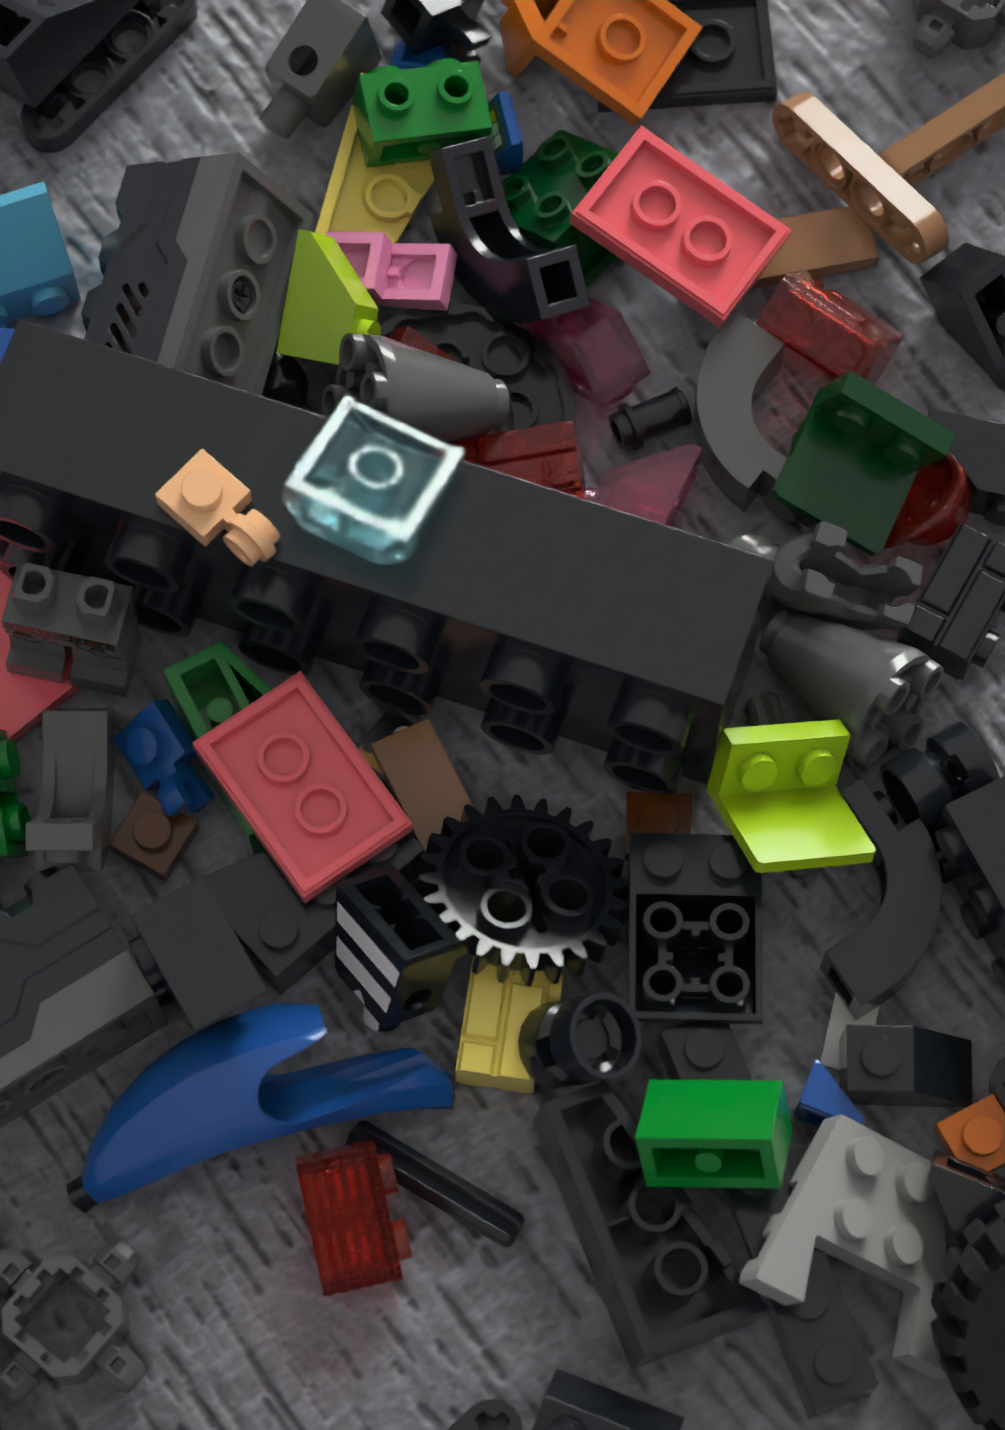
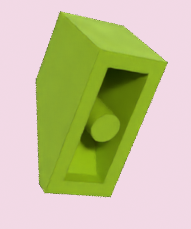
(323, 301)

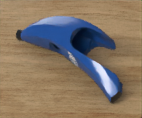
(218, 1097)

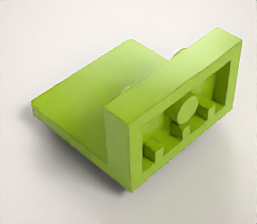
(783, 796)

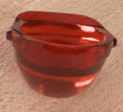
(933, 505)

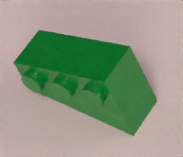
(208, 692)

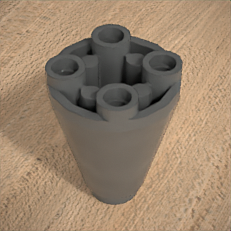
(417, 388)
(853, 678)

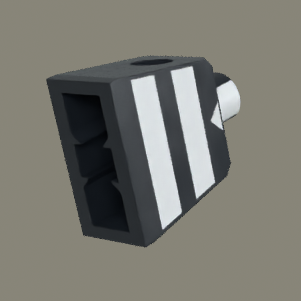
(391, 948)

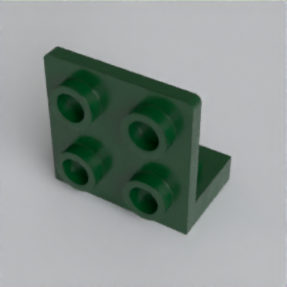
(549, 190)
(858, 460)

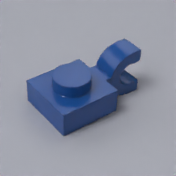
(160, 753)

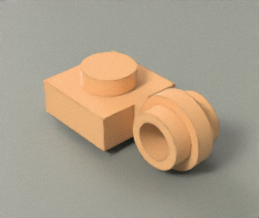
(209, 499)

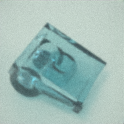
(370, 483)

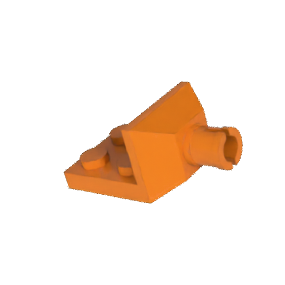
(606, 47)

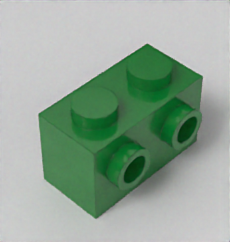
(419, 110)
(714, 1133)

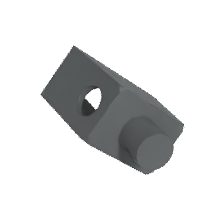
(318, 65)

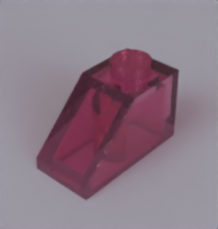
(594, 351)
(652, 485)

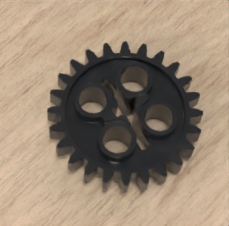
(472, 886)

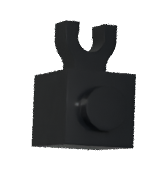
(437, 23)

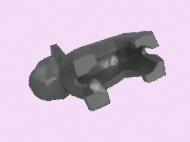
(824, 582)

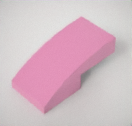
(400, 272)

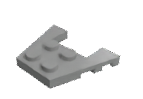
(870, 1209)

